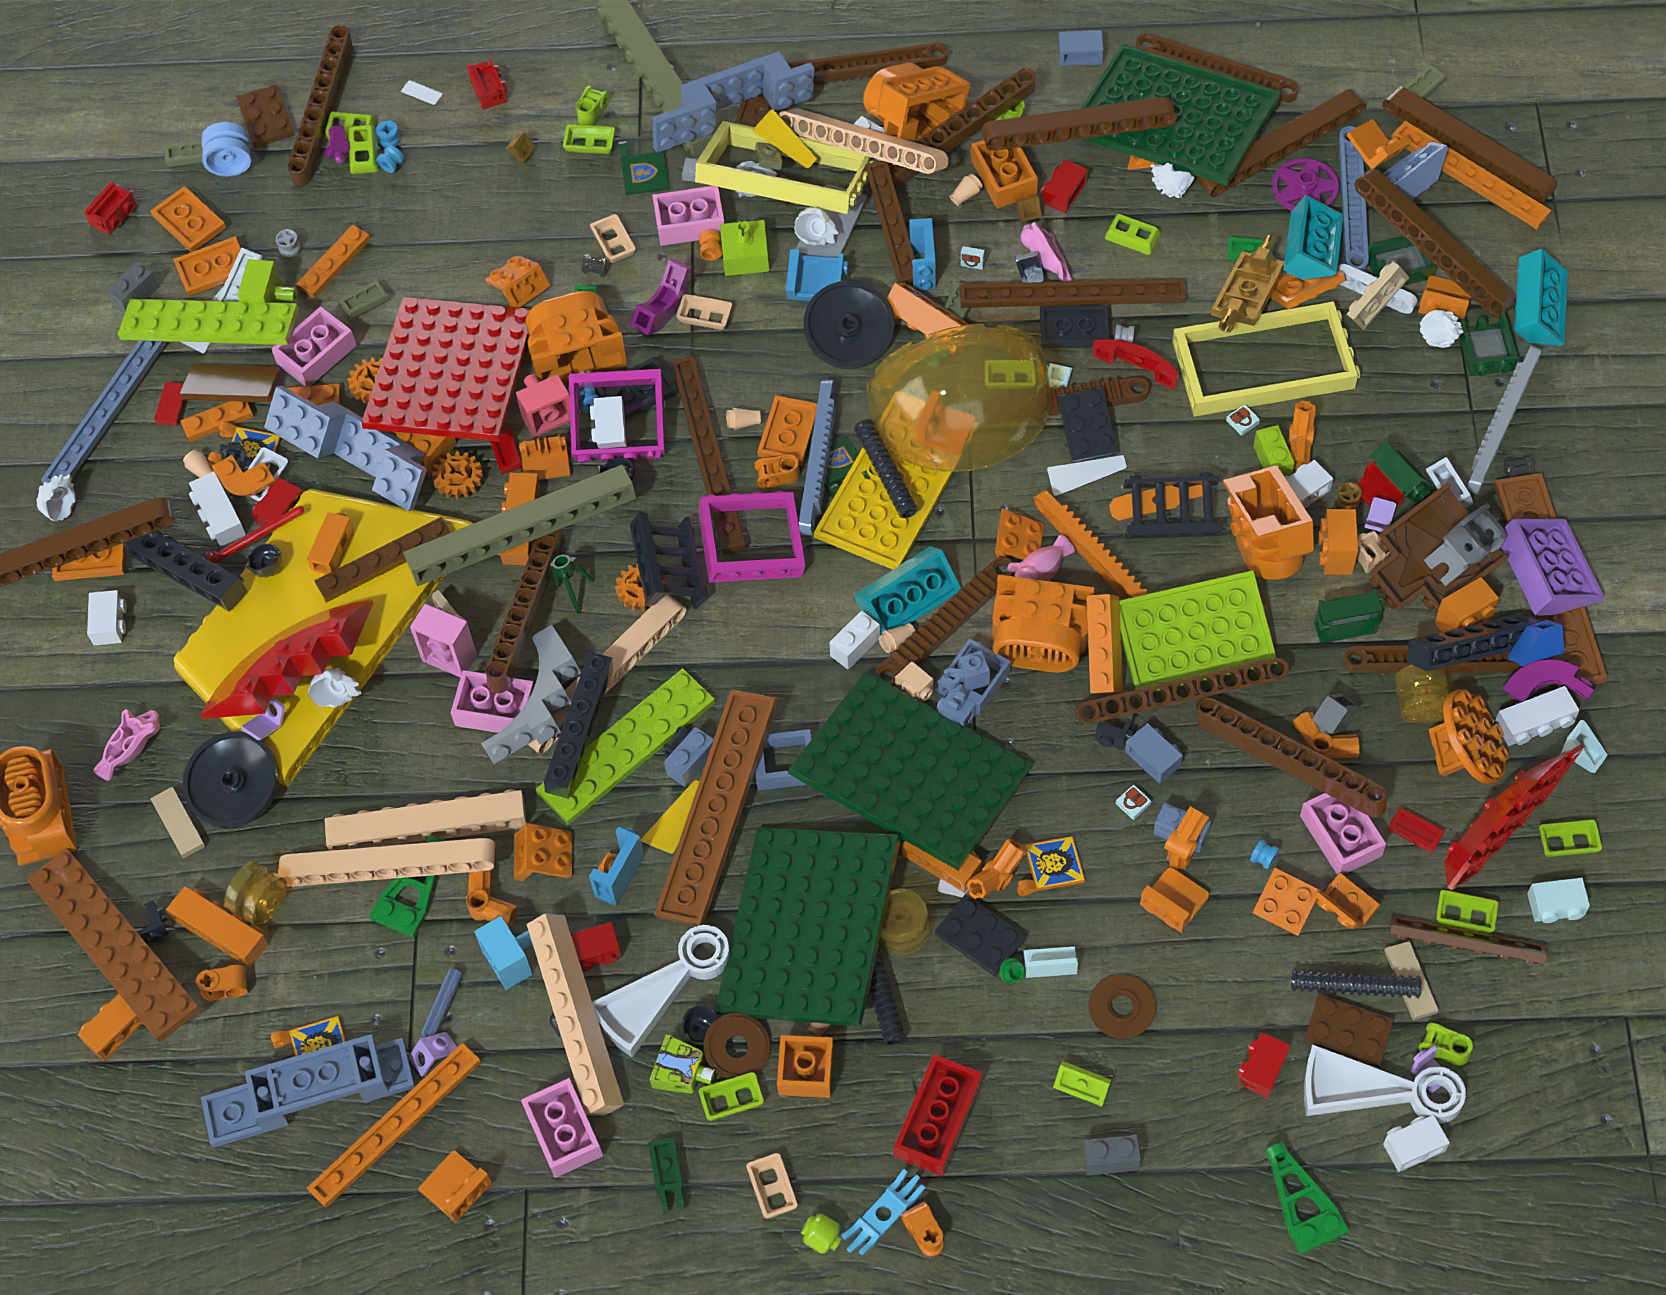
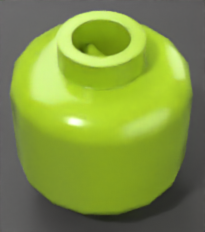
(821, 1233)

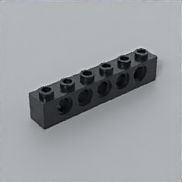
(188, 568)
(1467, 642)
(578, 725)

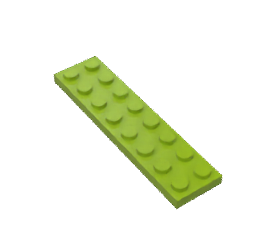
(208, 321)
(631, 743)

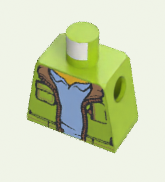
(679, 1067)

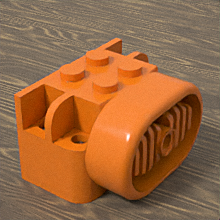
(914, 99)
(573, 336)
(1269, 523)
(1040, 623)
(35, 804)

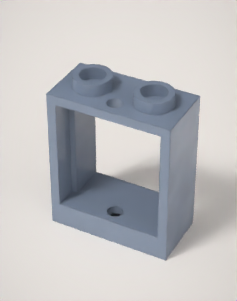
(997, 662)
(779, 779)

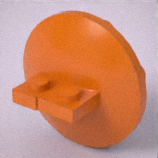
(1469, 739)

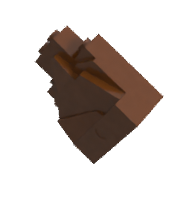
(1411, 541)

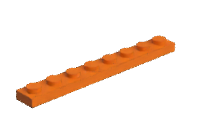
(1480, 179)
(393, 1125)

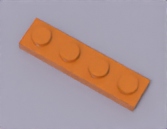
(333, 261)

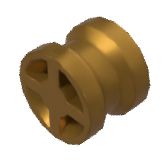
(1351, 491)

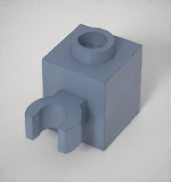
(971, 671)
(957, 707)

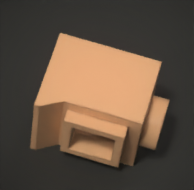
(1369, 542)
(915, 682)

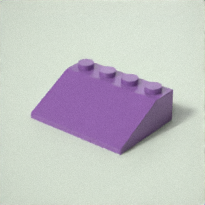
(1550, 566)

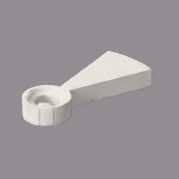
(634, 1010)
(1344, 1084)

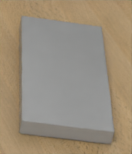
(844, 225)

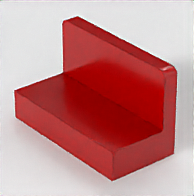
(1378, 485)

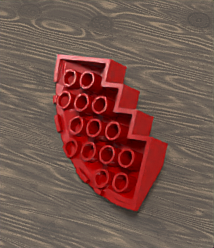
(285, 658)
(1504, 816)

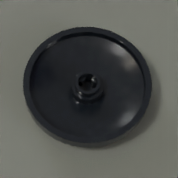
(848, 324)
(230, 780)

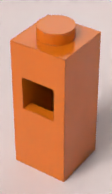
(330, 543)

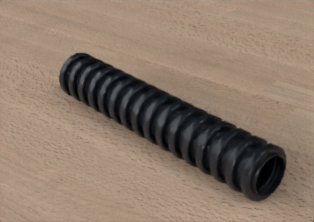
(885, 468)
(1356, 983)
(884, 1004)

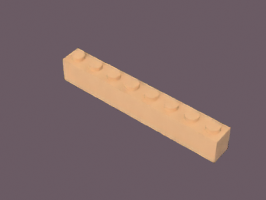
(416, 822)
(575, 1015)

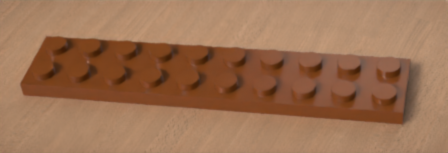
(1528, 499)
(716, 808)
(113, 945)

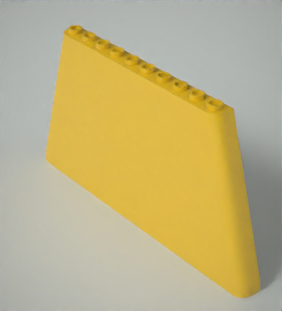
(293, 596)

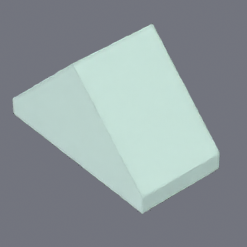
(1593, 753)

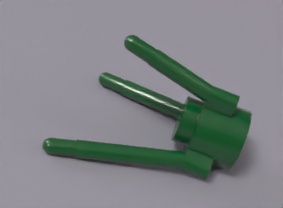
(564, 568)

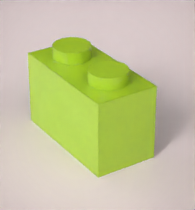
(1273, 450)

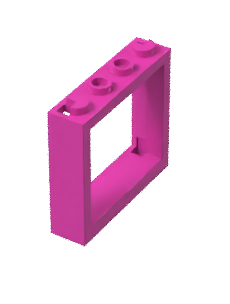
(609, 379)
(754, 569)

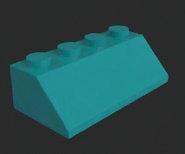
(1313, 240)
(1541, 299)
(909, 590)

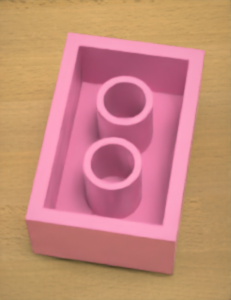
(687, 213)
(314, 347)
(443, 640)
(484, 710)
(1342, 833)
(562, 1128)

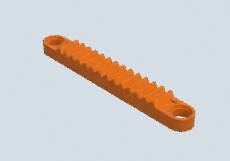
(1088, 546)

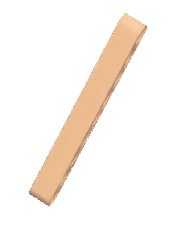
(865, 141)
(627, 652)
(387, 862)

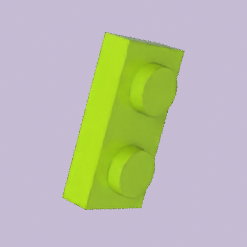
(1082, 1083)

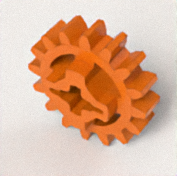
(360, 380)
(457, 475)
(630, 589)

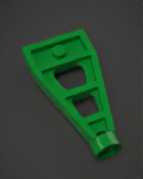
(399, 916)
(1317, 1230)

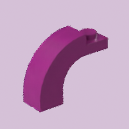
(661, 307)
(1544, 672)

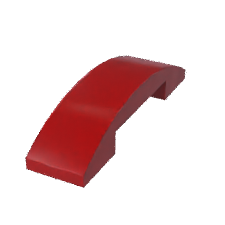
(1139, 356)

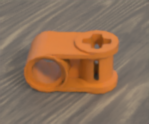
(777, 471)
(223, 982)
(922, 1226)

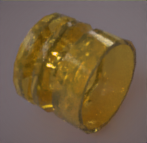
(1421, 694)

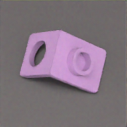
(1380, 514)
(265, 723)
(433, 1048)
(1423, 1061)

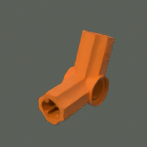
(1301, 433)
(1335, 746)
(1184, 839)
(998, 871)
(479, 892)

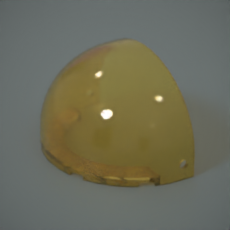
(961, 397)

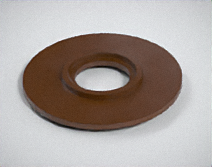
(733, 1025)
(1117, 1026)

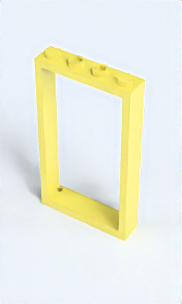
(779, 188)
(1270, 393)

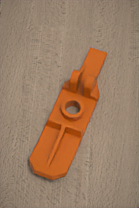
(1122, 506)

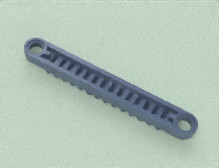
(1353, 205)
(818, 458)

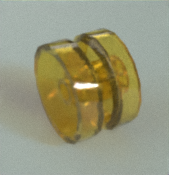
(255, 893)
(905, 923)

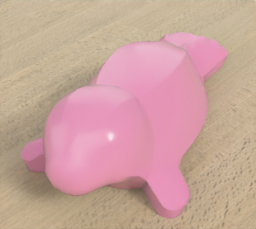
(1049, 254)
(1043, 562)
(127, 741)

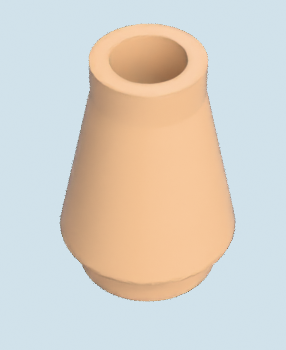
(966, 189)
(741, 418)
(197, 463)
(894, 637)

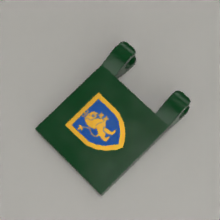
(643, 171)
(841, 460)

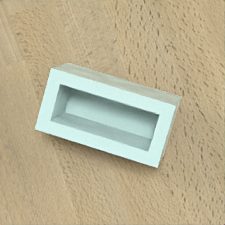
(1558, 900)

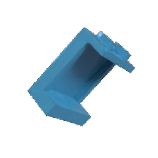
(922, 242)
(812, 273)
(612, 885)

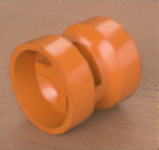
(710, 245)

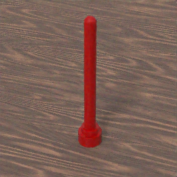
(218, 557)

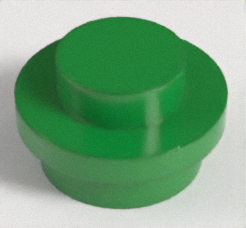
(1011, 971)

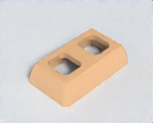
(622, 239)
(707, 307)
(781, 1186)

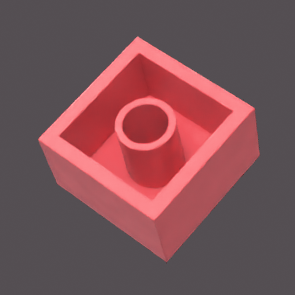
(543, 404)

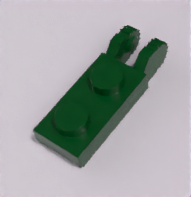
(666, 1172)

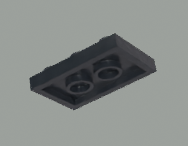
(1073, 326)
(640, 397)
(1087, 425)
(980, 935)

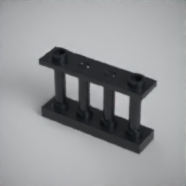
(1161, 527)
(651, 569)

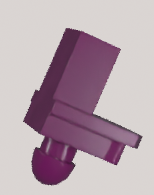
(338, 146)

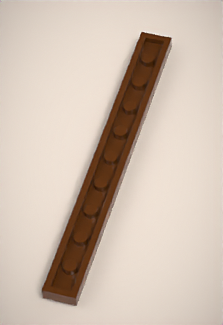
(1072, 293)
(707, 451)

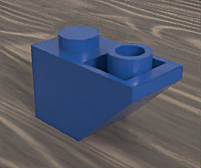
(1538, 642)

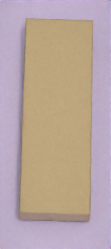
(177, 822)
(1404, 962)

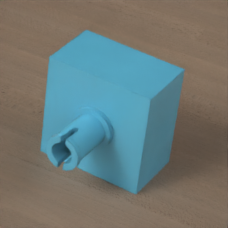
(505, 951)

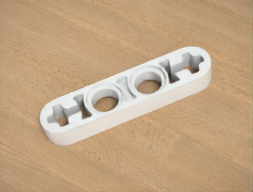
(1354, 279)

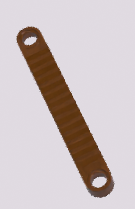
(873, 61)
(1218, 64)
(1116, 392)
(945, 621)
(1394, 658)

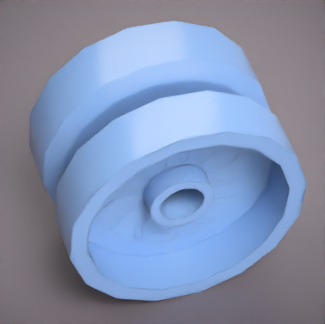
(226, 149)

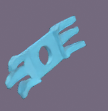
(891, 1199)

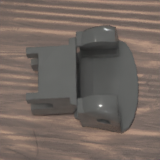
(1468, 543)

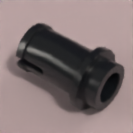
(680, 734)

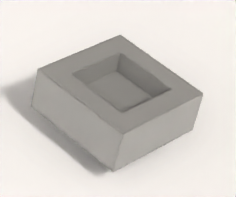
(689, 170)

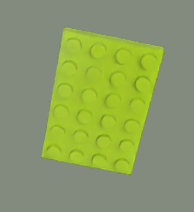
(1194, 630)

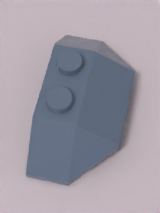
(1418, 170)

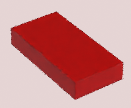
(170, 405)
(506, 453)
(1416, 830)

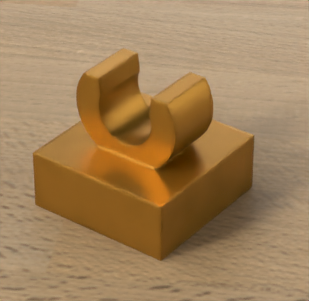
(521, 147)
(1028, 208)

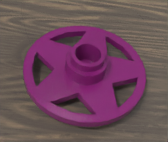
(1304, 182)

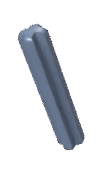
(442, 1003)

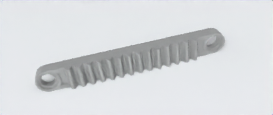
(1502, 419)

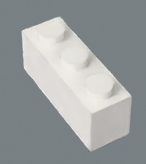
(216, 509)
(1537, 716)

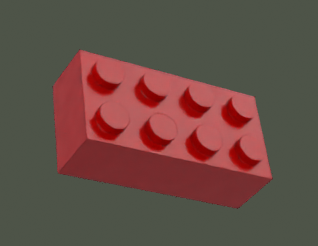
(938, 1115)

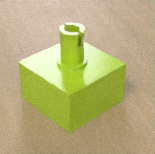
(744, 247)
(263, 284)

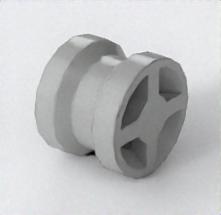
(288, 243)
(1124, 334)

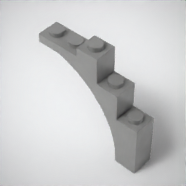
(548, 696)

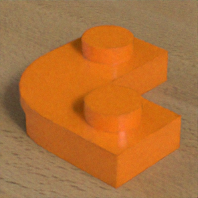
(240, 483)

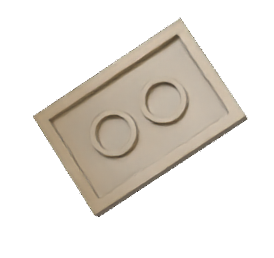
(1377, 295)

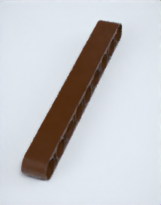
(320, 105)
(1078, 123)
(967, 126)
(1291, 138)
(1470, 143)
(1434, 243)
(84, 540)
(522, 611)
(1192, 685)
(1291, 757)

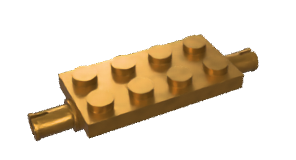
(1248, 286)

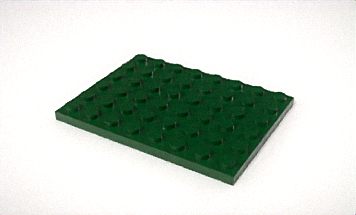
(1214, 113)
(911, 770)
(808, 926)

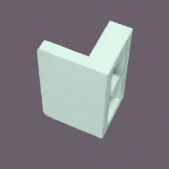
(1050, 962)

